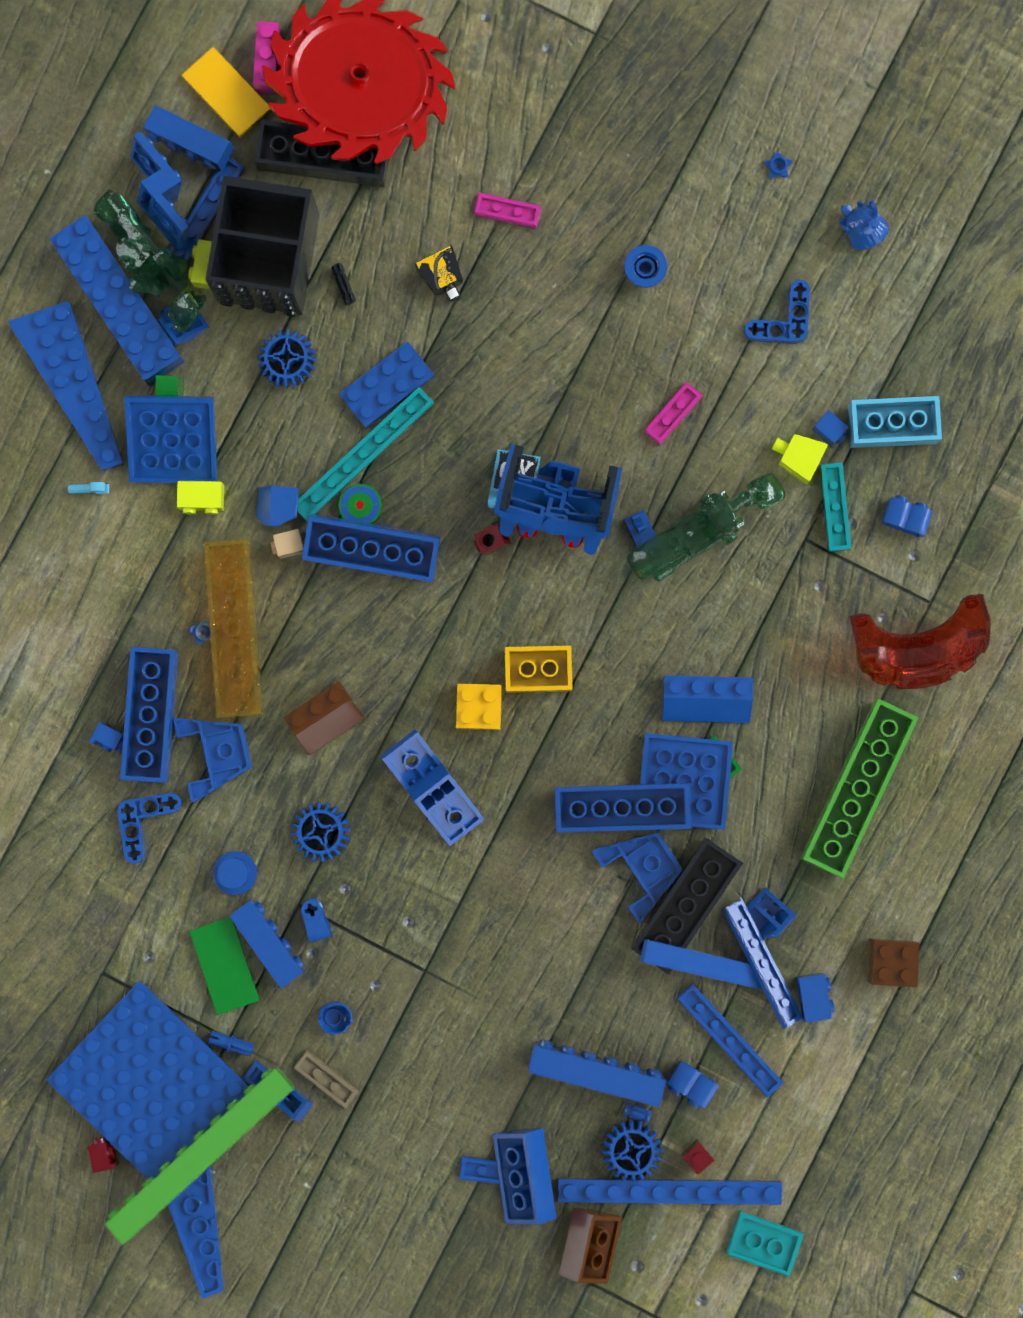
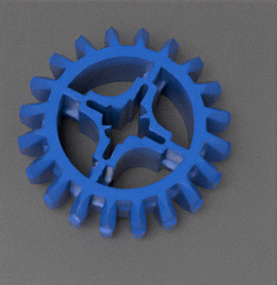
(278, 358)
(314, 815)
(621, 1154)

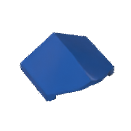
(177, 337)
(559, 473)
(276, 505)
(770, 914)

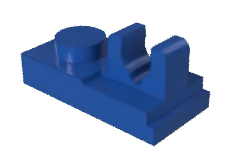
(639, 528)

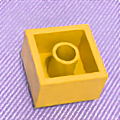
(478, 707)

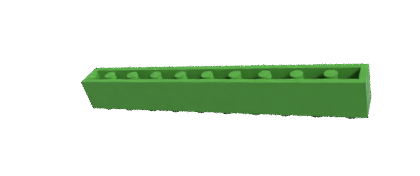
(200, 1155)

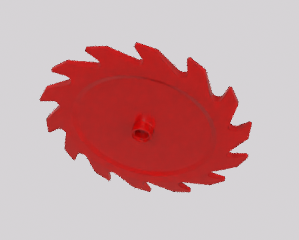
(358, 113)

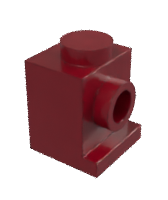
(101, 1155)

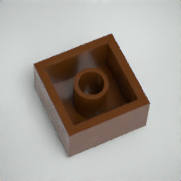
(893, 962)

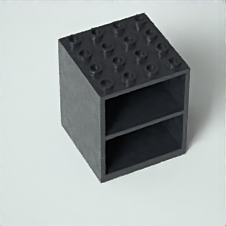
(262, 246)

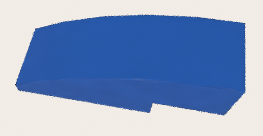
(294, 1104)

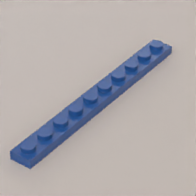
(670, 1191)

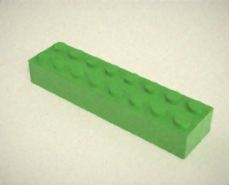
(859, 788)

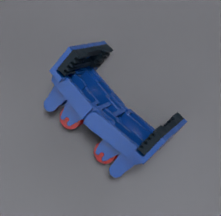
(561, 504)

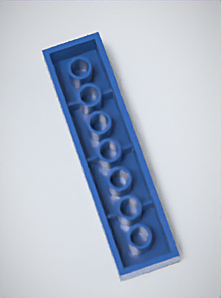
(114, 300)

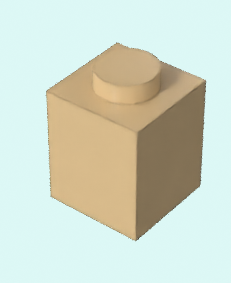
(287, 544)

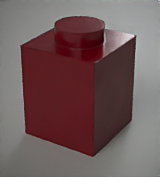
(697, 1157)

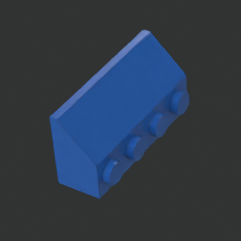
(707, 699)
(535, 1201)

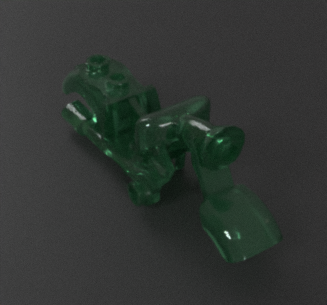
(155, 267)
(702, 529)

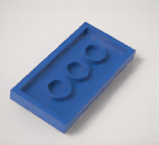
(386, 385)

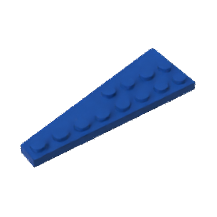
(61, 358)
(198, 1231)

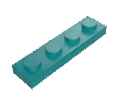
(835, 507)

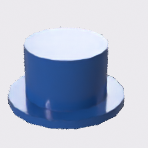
(645, 266)
(235, 873)

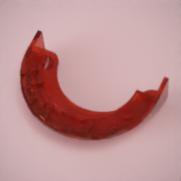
(927, 656)

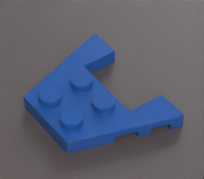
(224, 752)
(650, 863)

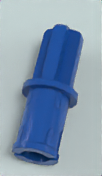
(231, 1043)

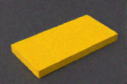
(226, 92)

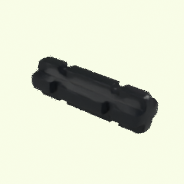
(343, 284)

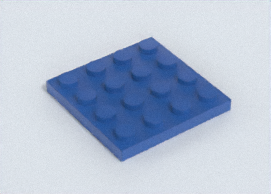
(171, 438)
(692, 761)

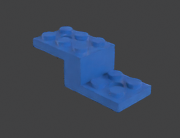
(159, 191)
(432, 787)

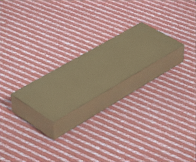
(326, 1079)

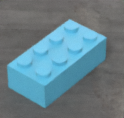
(894, 422)

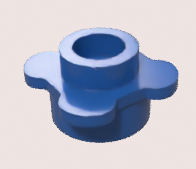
(195, 630)

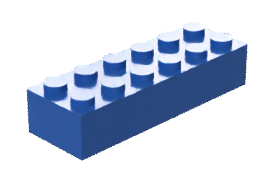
(371, 547)
(149, 715)
(623, 807)
(597, 1074)

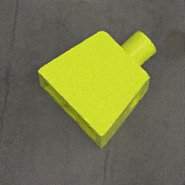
(800, 456)

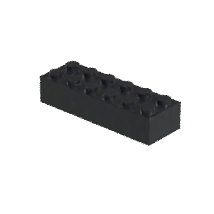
(282, 154)
(690, 898)

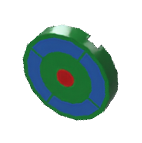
(360, 504)

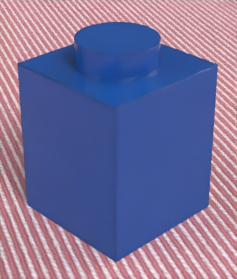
(831, 429)

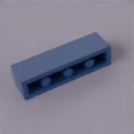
(188, 138)
(267, 943)

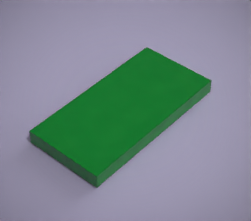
(224, 965)

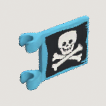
(528, 466)

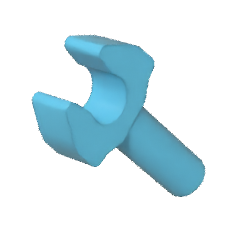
(93, 487)

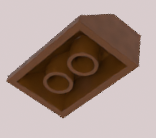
(324, 718)
(590, 1246)

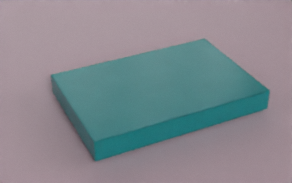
(764, 1243)

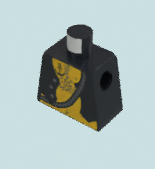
(441, 273)

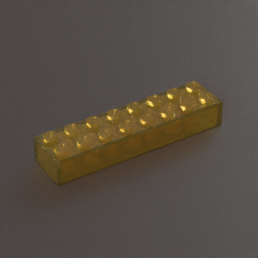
(233, 629)

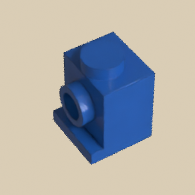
(108, 738)

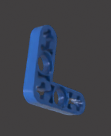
(786, 327)
(138, 813)

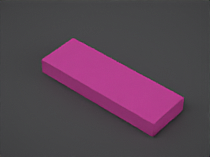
(507, 210)
(673, 413)

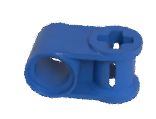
(316, 924)

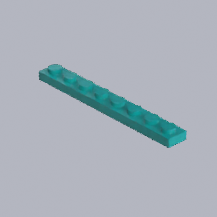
(364, 453)

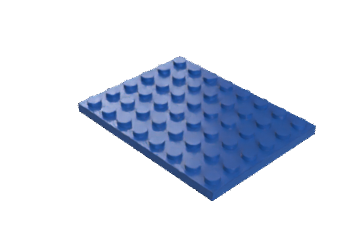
(147, 1081)

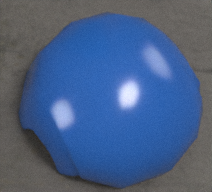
(335, 1017)

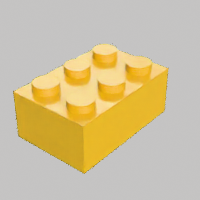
(538, 669)

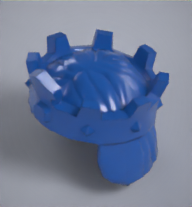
(864, 225)

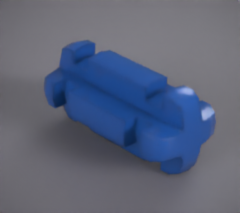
(637, 1113)

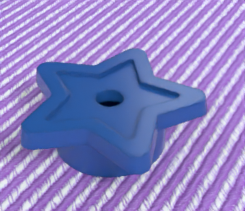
(778, 159)

